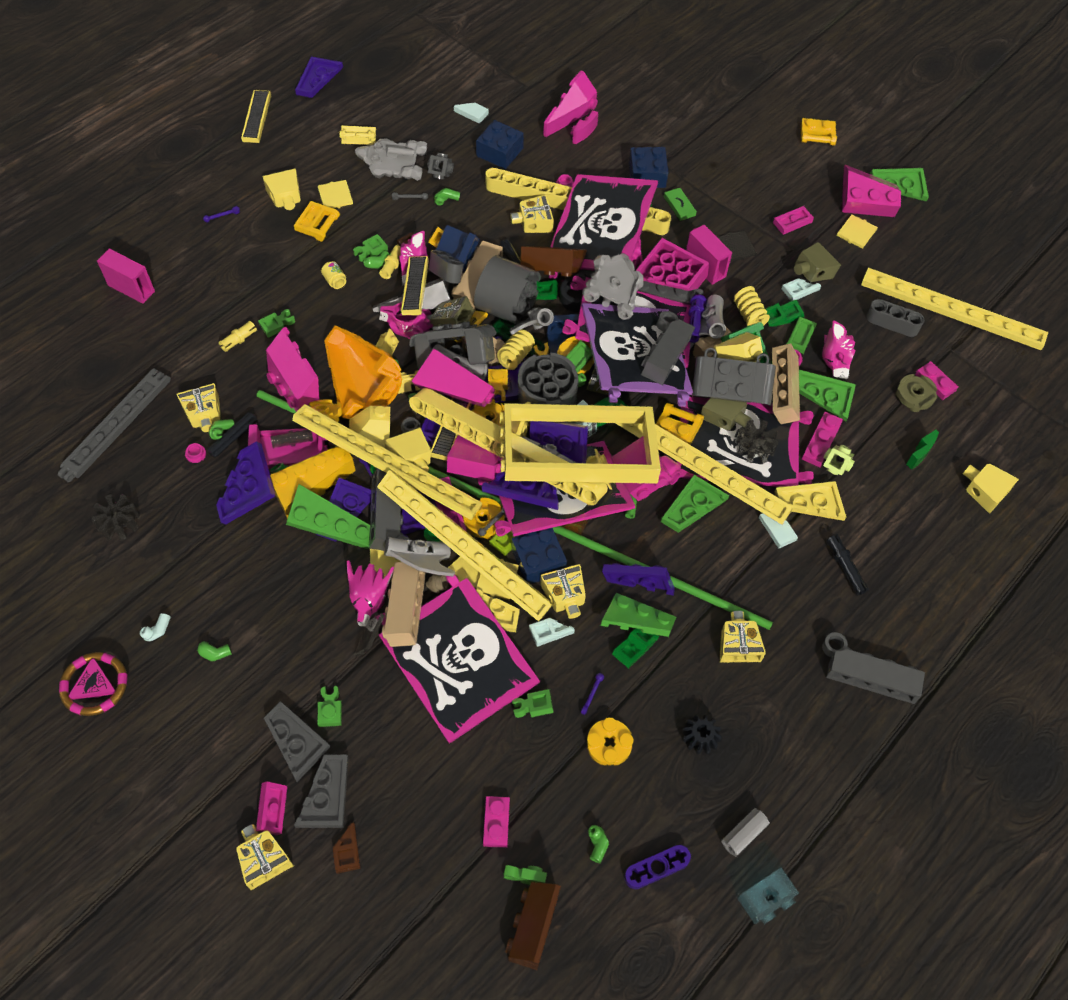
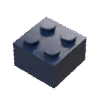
(499, 144)
(649, 164)
(538, 554)

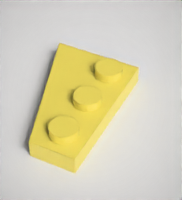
(814, 499)
(504, 613)

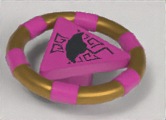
(92, 683)

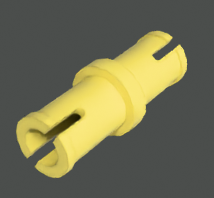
(391, 263)
(237, 336)

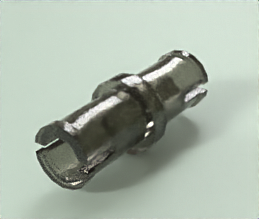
(291, 438)

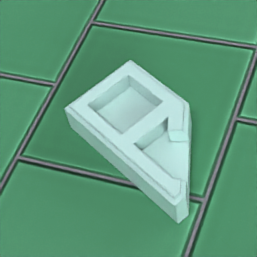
(472, 111)
(799, 288)
(781, 534)
(548, 631)

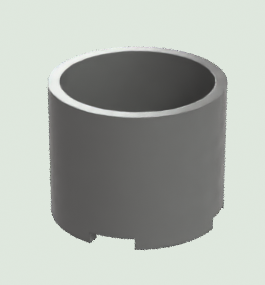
(506, 289)
(548, 380)

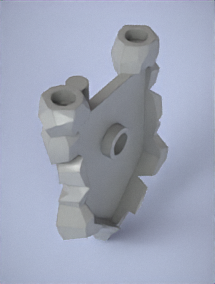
(393, 159)
(616, 282)

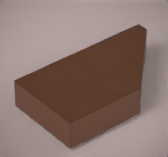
(346, 851)

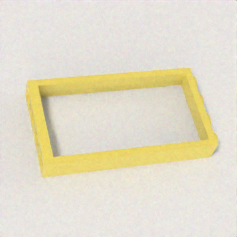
(580, 471)

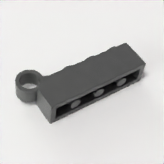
(668, 347)
(384, 515)
(872, 673)

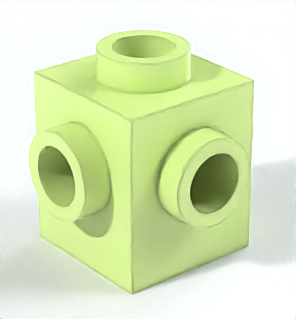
(833, 464)

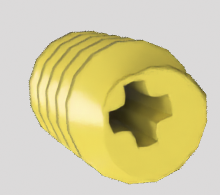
(751, 306)
(515, 349)

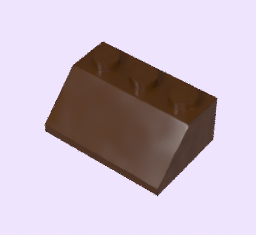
(552, 259)
(533, 924)

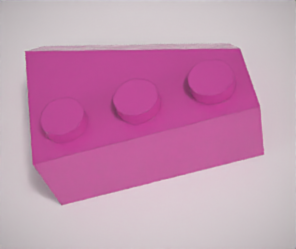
(869, 194)
(673, 267)
(290, 372)

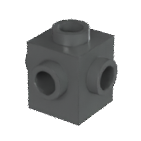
(434, 165)

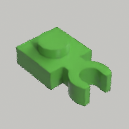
(371, 246)
(273, 324)
(537, 704)
(330, 711)
(526, 876)

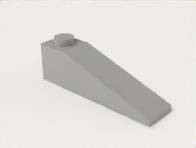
(435, 294)

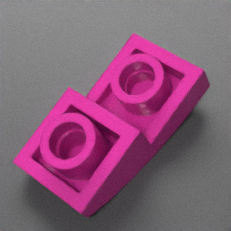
(584, 128)

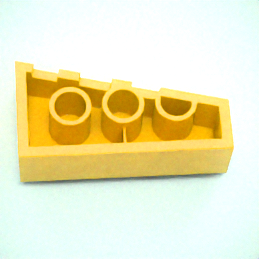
(314, 473)

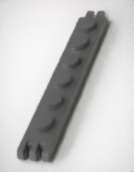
(670, 293)
(113, 425)

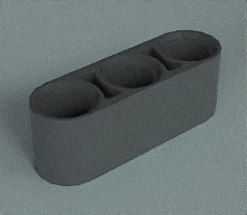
(445, 266)
(895, 317)

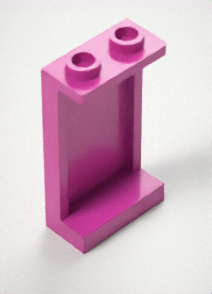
(286, 454)

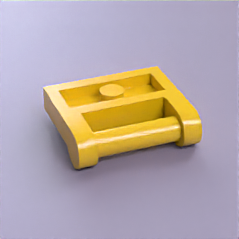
(818, 131)
(312, 217)
(677, 428)

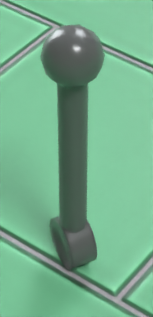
(395, 196)
(482, 531)

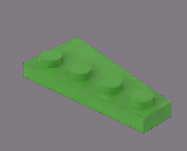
(324, 518)

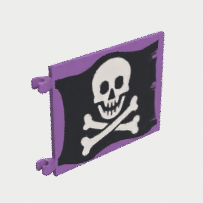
(621, 348)

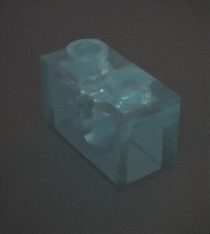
(775, 884)

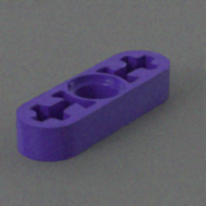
(670, 853)

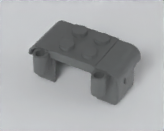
(478, 341)
(734, 379)

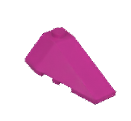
(573, 105)

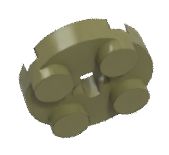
(915, 401)

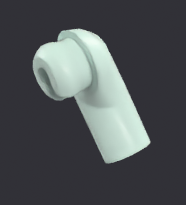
(157, 631)

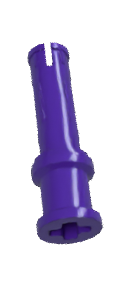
(695, 313)

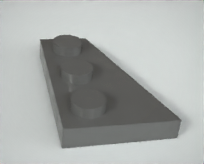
(295, 739)
(327, 796)

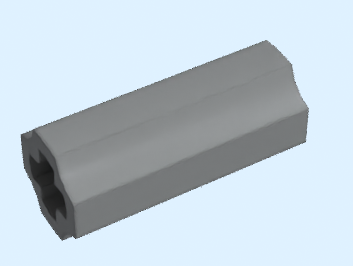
(745, 832)

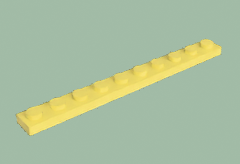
(955, 309)
(386, 460)
(716, 473)
(465, 545)

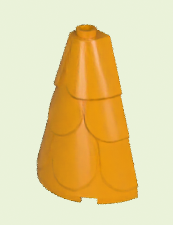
(360, 372)

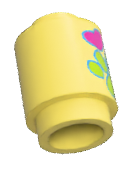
(333, 275)

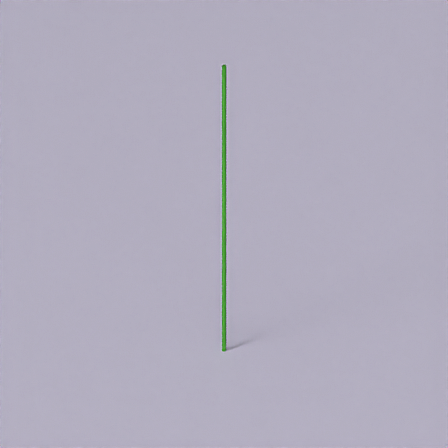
(574, 536)

